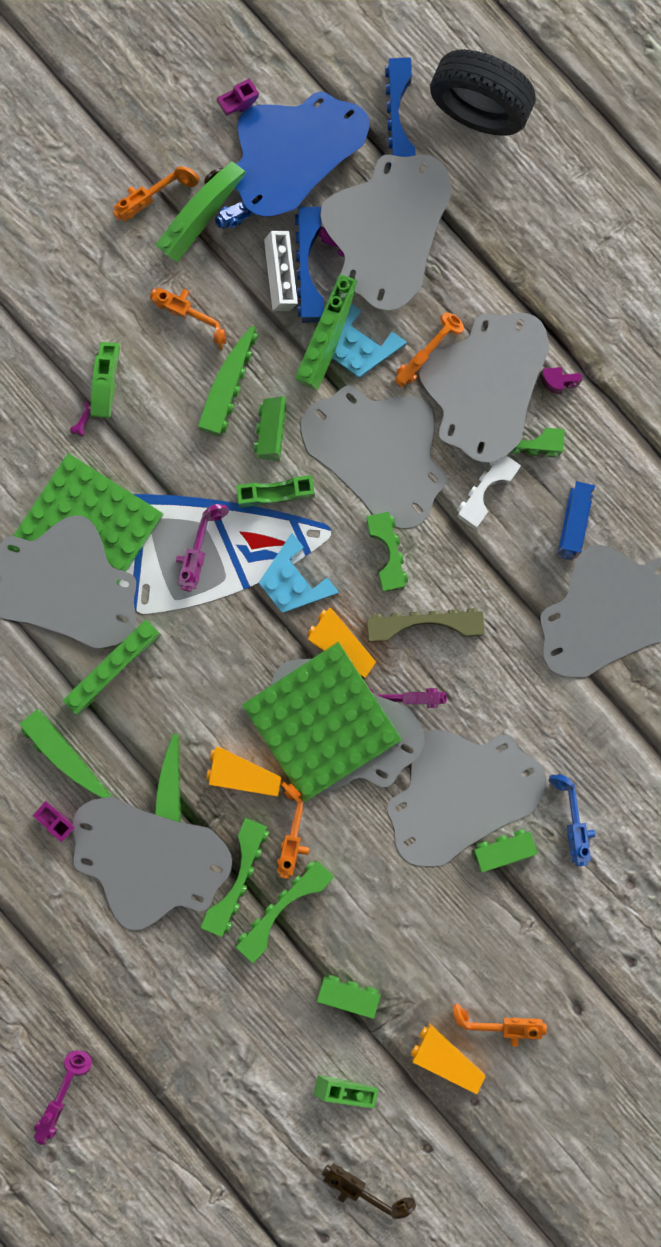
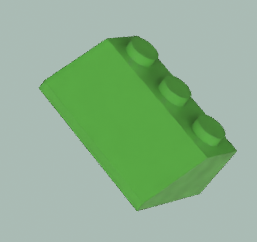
(271, 428)

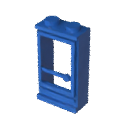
(575, 520)

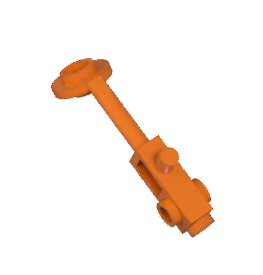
(141, 198)
(181, 307)
(407, 372)
(290, 846)
(511, 1027)

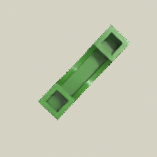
(549, 443)
(289, 490)
(381, 528)

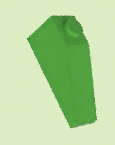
(345, 1092)

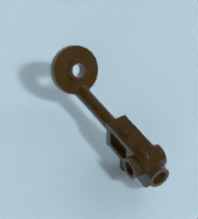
(353, 1188)

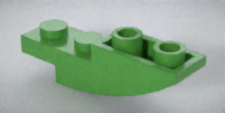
(104, 379)

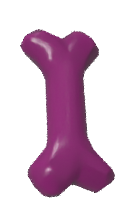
(79, 427)

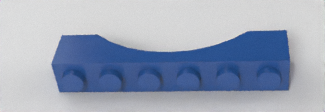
(400, 75)
(311, 301)

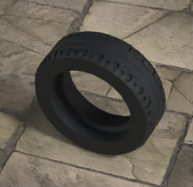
(483, 92)

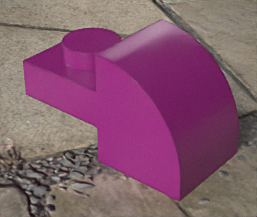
(239, 98)
(555, 380)
(54, 821)

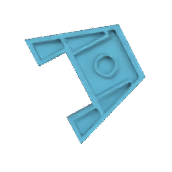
(360, 353)
(286, 584)

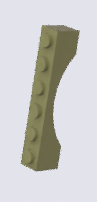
(465, 623)

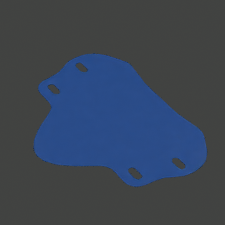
(294, 149)

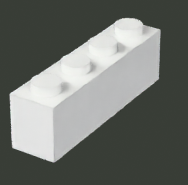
(280, 271)

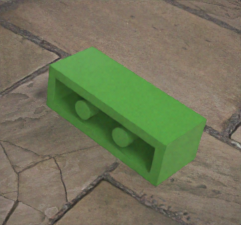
(505, 850)
(349, 996)

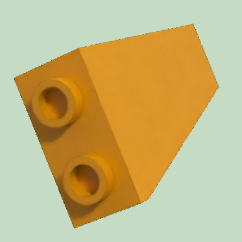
(333, 630)
(240, 774)
(446, 1060)

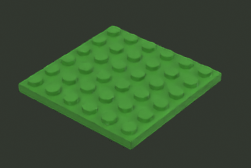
(117, 514)
(321, 722)

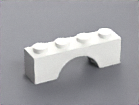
(474, 510)

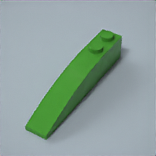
(199, 212)
(57, 749)
(168, 792)

